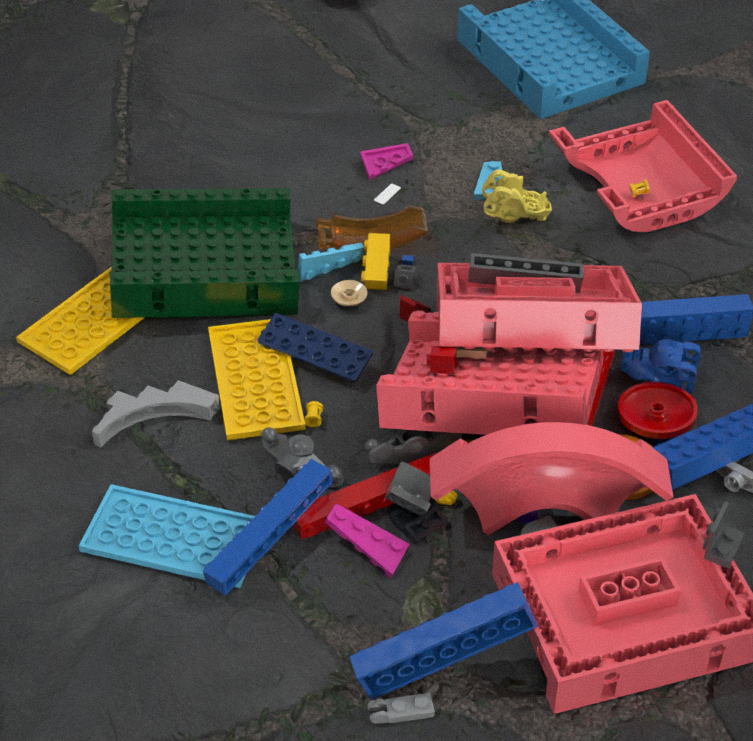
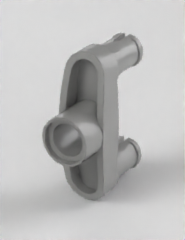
(736, 477)

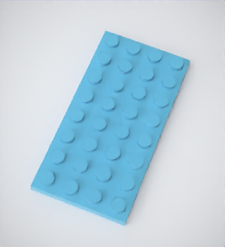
(160, 531)

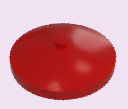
(657, 410)

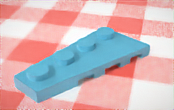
(322, 263)

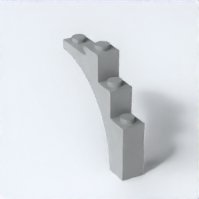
(153, 403)

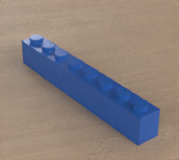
(267, 527)

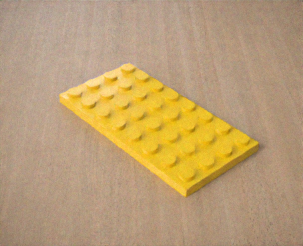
(77, 327)
(254, 382)

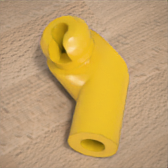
(448, 499)

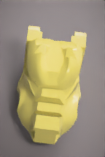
(511, 201)

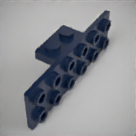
(315, 347)

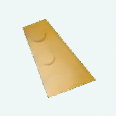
(376, 261)

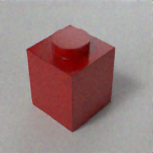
(442, 360)

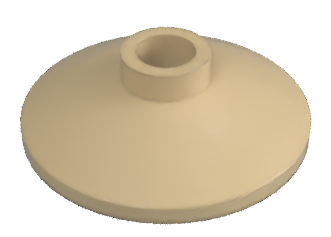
(349, 293)

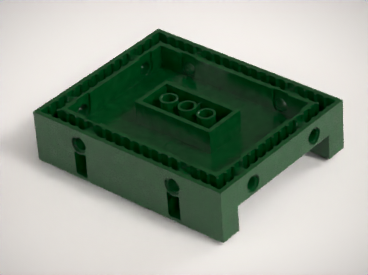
(202, 253)

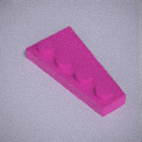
(379, 545)

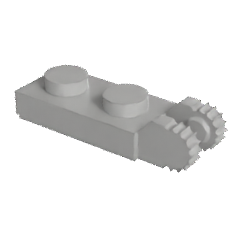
(401, 708)

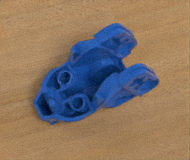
(664, 363)

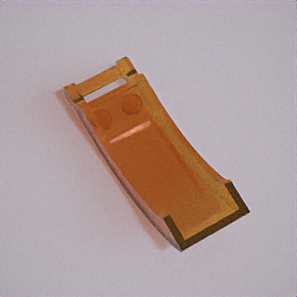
(402, 226)

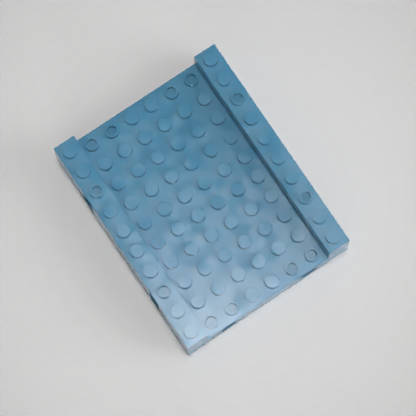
(554, 52)

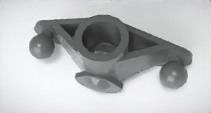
(409, 446)
(293, 454)

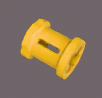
(639, 188)
(313, 415)

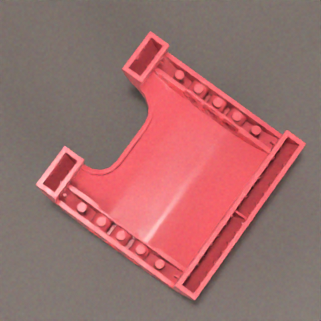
(667, 151)

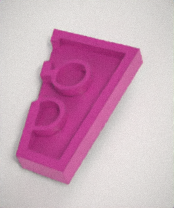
(384, 159)

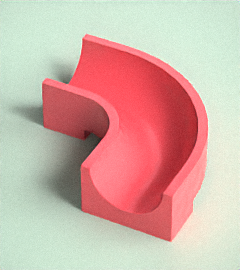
(548, 468)

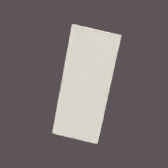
(387, 194)

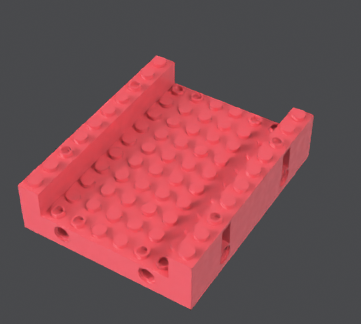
(539, 311)
(486, 392)
(628, 602)

